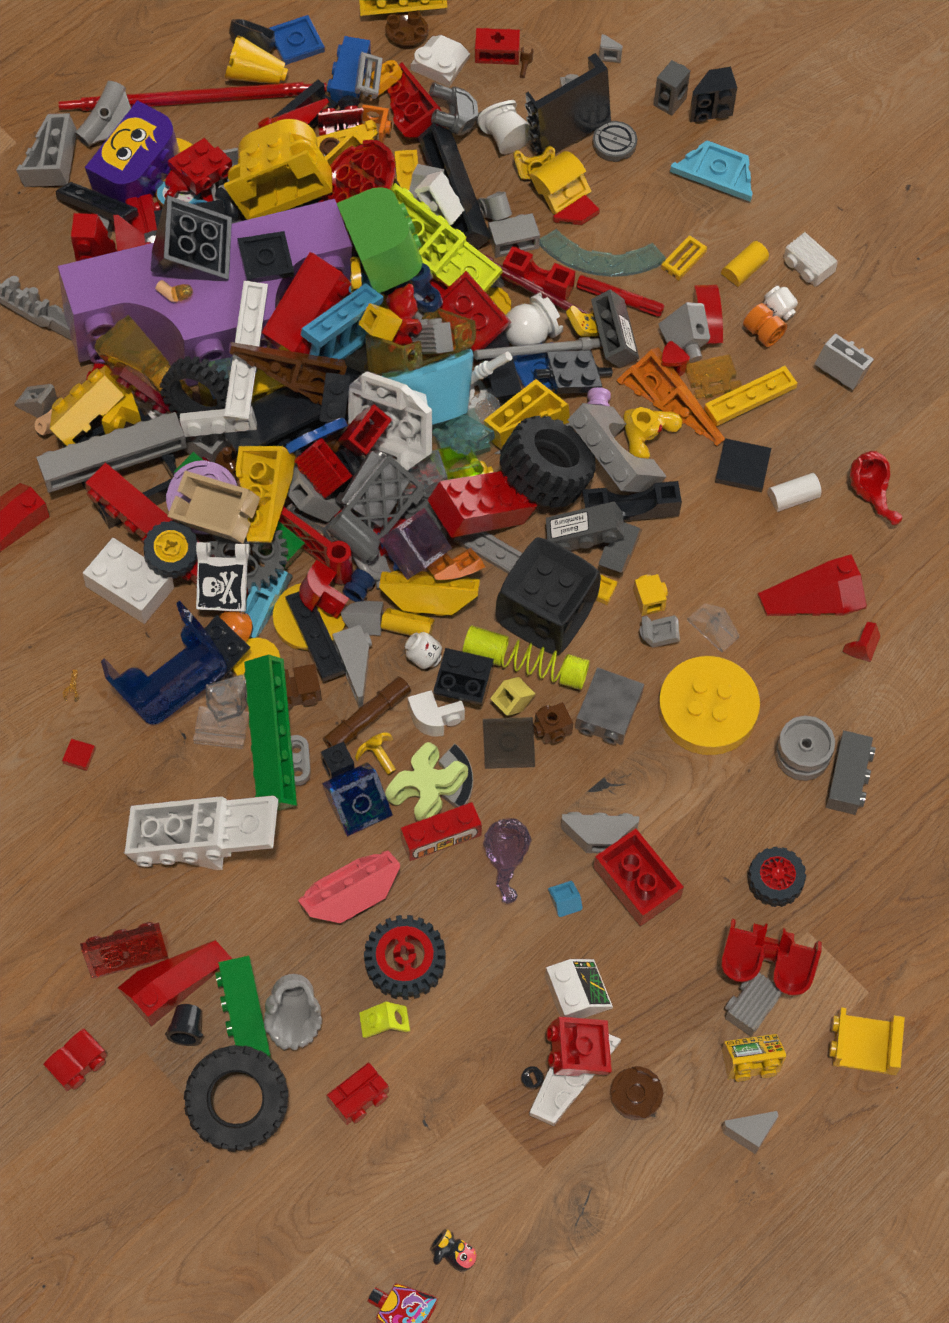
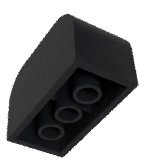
(279, 420)

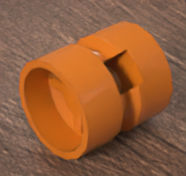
(765, 325)

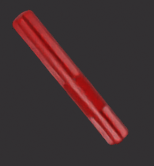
(631, 299)

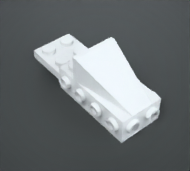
(199, 830)

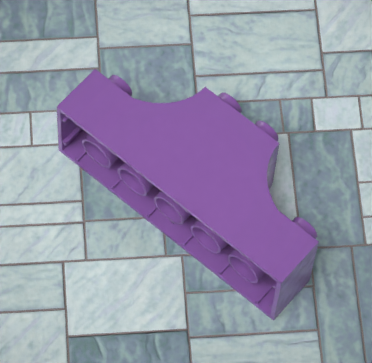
(121, 284)

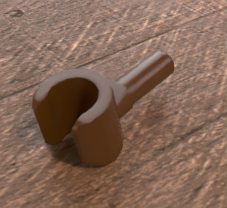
(525, 58)

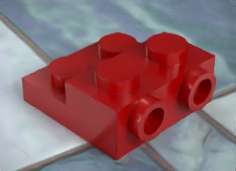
(201, 165)
(579, 1046)

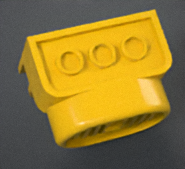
(278, 169)

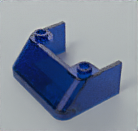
(177, 680)

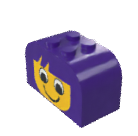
(134, 155)

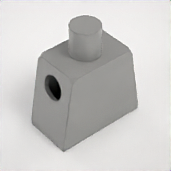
(687, 329)

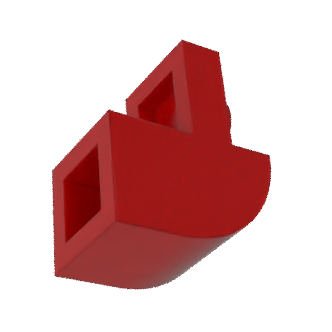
(317, 590)

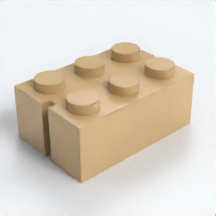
(214, 507)

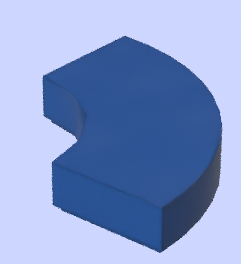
(313, 436)

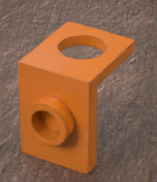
(383, 120)

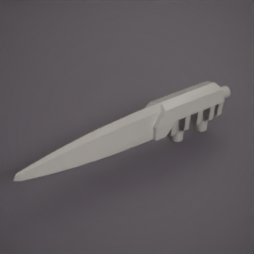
(28, 305)

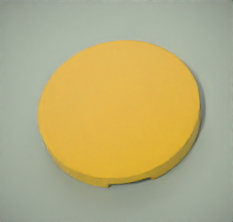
(286, 626)

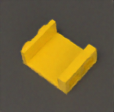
(867, 1043)

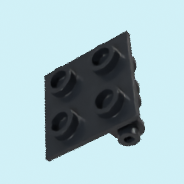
(228, 643)

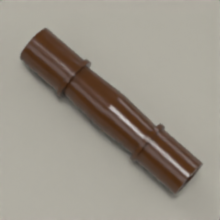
(368, 713)

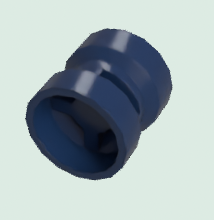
(358, 586)

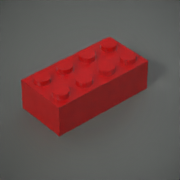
(479, 504)

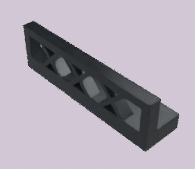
(312, 94)

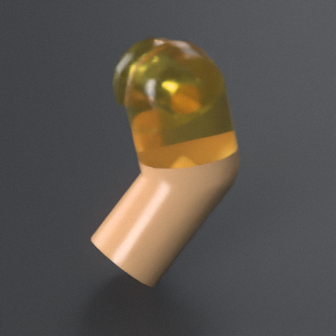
(174, 293)

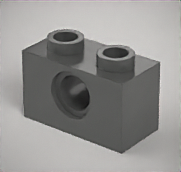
(671, 87)

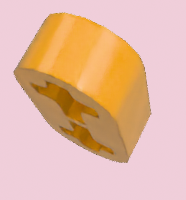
(386, 78)

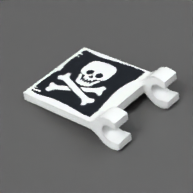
(221, 580)

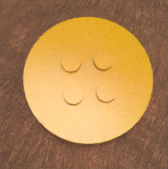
(708, 705)

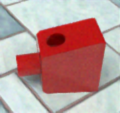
(362, 435)

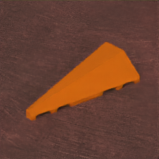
(669, 393)

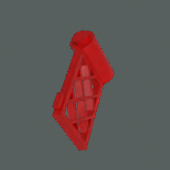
(333, 554)

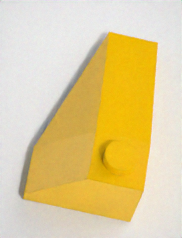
(267, 474)

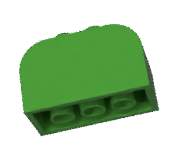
(382, 237)

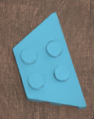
(718, 169)

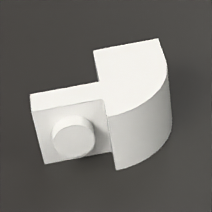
(432, 719)

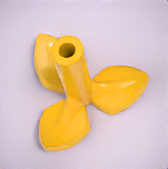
(374, 744)

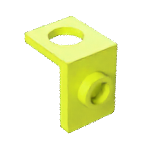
(382, 1018)

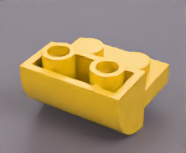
(561, 181)

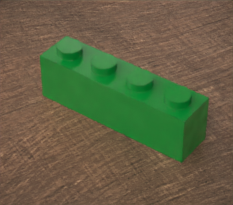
(242, 1004)

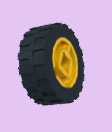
(170, 549)

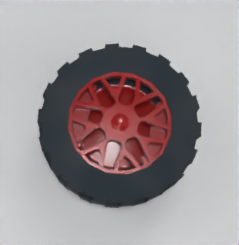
(776, 876)

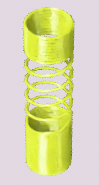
(494, 646)

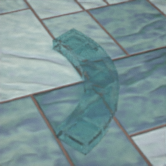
(601, 262)

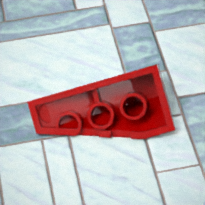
(411, 104)
(19, 513)

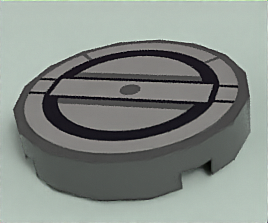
(615, 141)

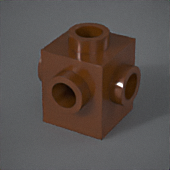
(553, 723)

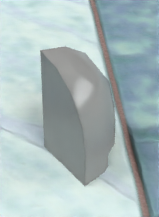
(364, 614)

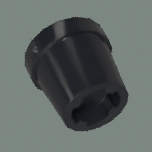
(185, 1025)

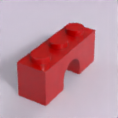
(558, 280)

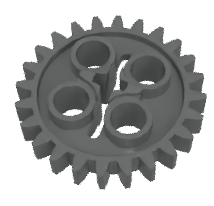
(271, 562)

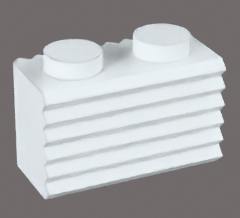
(440, 197)
(810, 259)

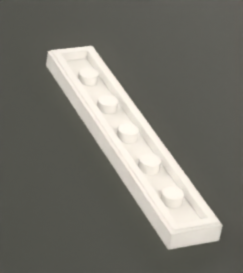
(249, 333)

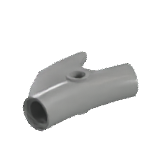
(105, 116)

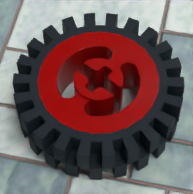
(410, 979)

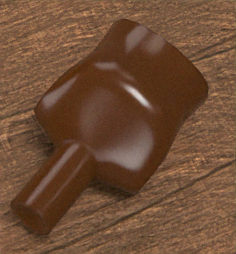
(226, 460)

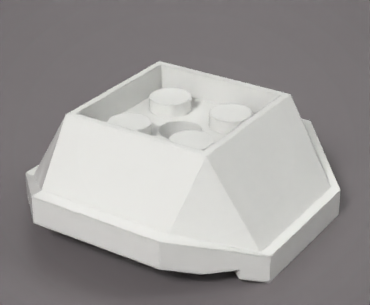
(410, 431)

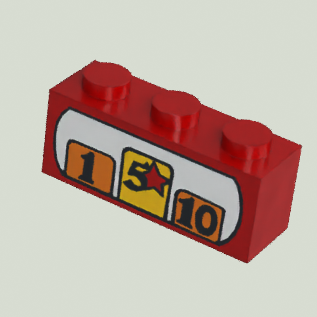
(441, 831)

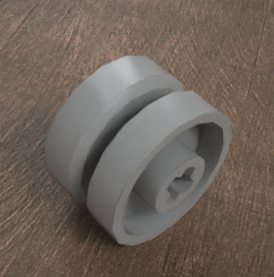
(805, 748)

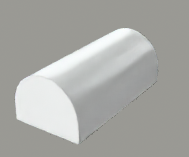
(795, 492)

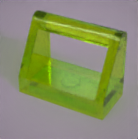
(450, 457)

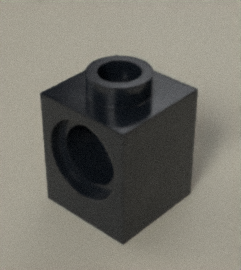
(336, 760)

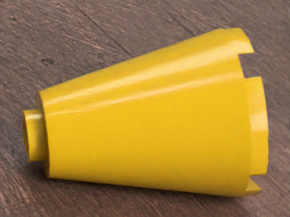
(254, 64)

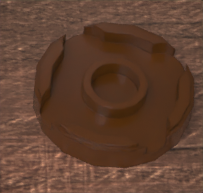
(636, 1093)

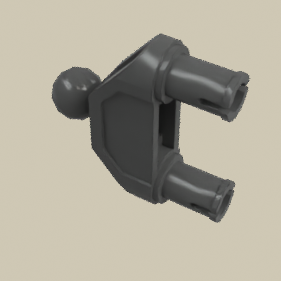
(462, 109)

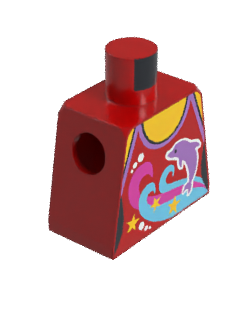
(403, 1305)

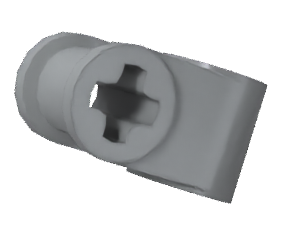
(495, 206)

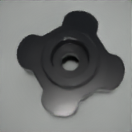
(348, 101)

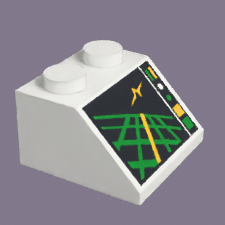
(577, 988)

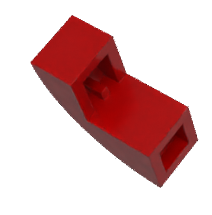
(710, 297)

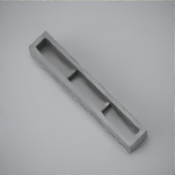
(117, 449)

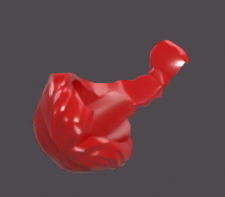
(870, 480)

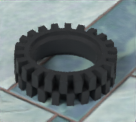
(196, 371)

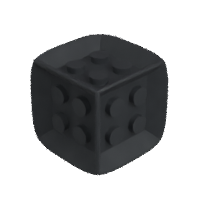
(547, 595)

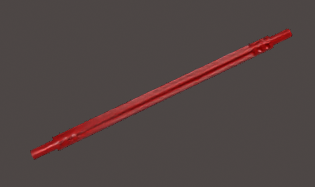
(198, 95)

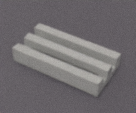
(359, 79)

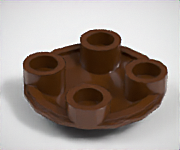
(406, 28)

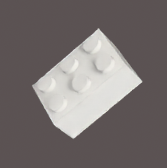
(127, 581)

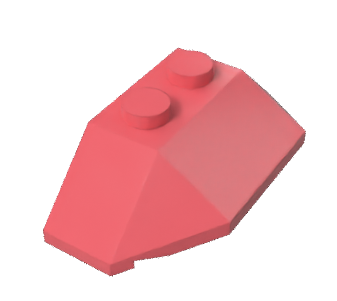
(351, 888)

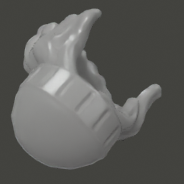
(292, 1012)

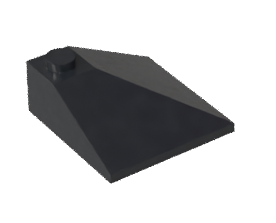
(192, 242)

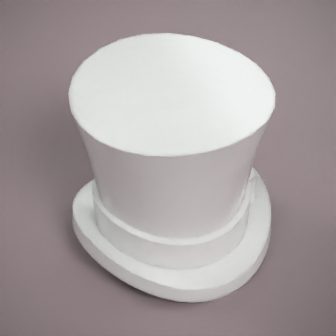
(505, 125)

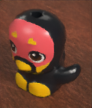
(456, 1252)

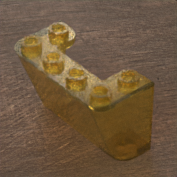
(131, 348)
(389, 358)

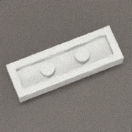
(214, 423)

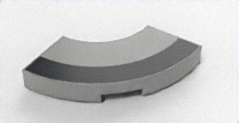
(464, 793)

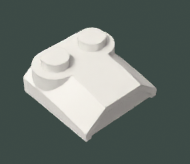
(440, 59)

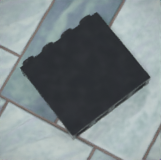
(570, 110)

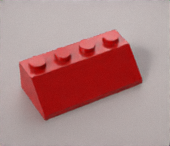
(309, 295)

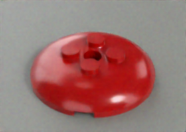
(361, 169)

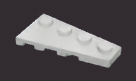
(560, 1092)

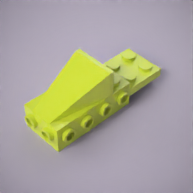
(445, 247)

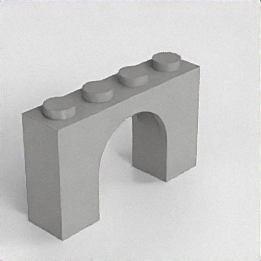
(597, 428)

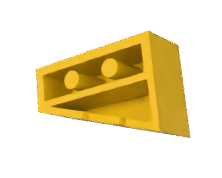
(529, 402)
(84, 404)

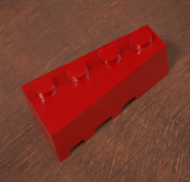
(90, 237)

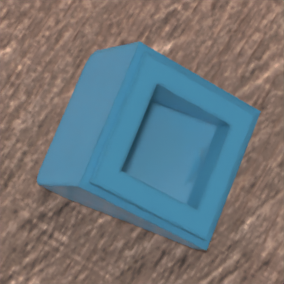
(565, 898)

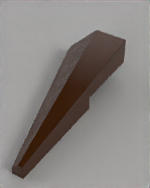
(293, 369)

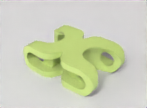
(426, 782)

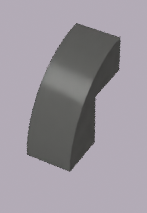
(619, 553)

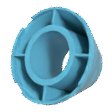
(444, 383)

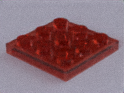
(124, 950)

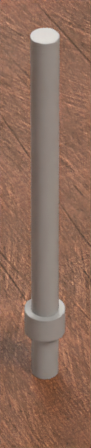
(581, 344)

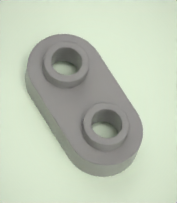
(301, 760)

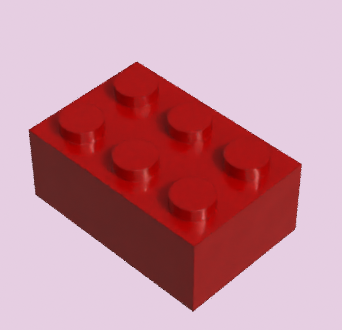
(638, 877)

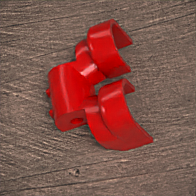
(793, 962)

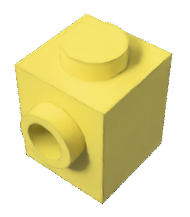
(512, 696)

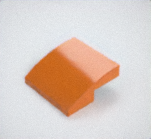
(459, 566)

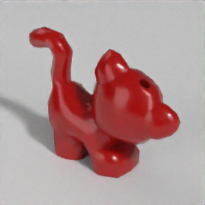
(405, 307)

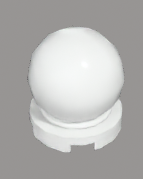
(533, 322)

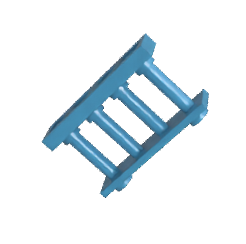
(338, 329)

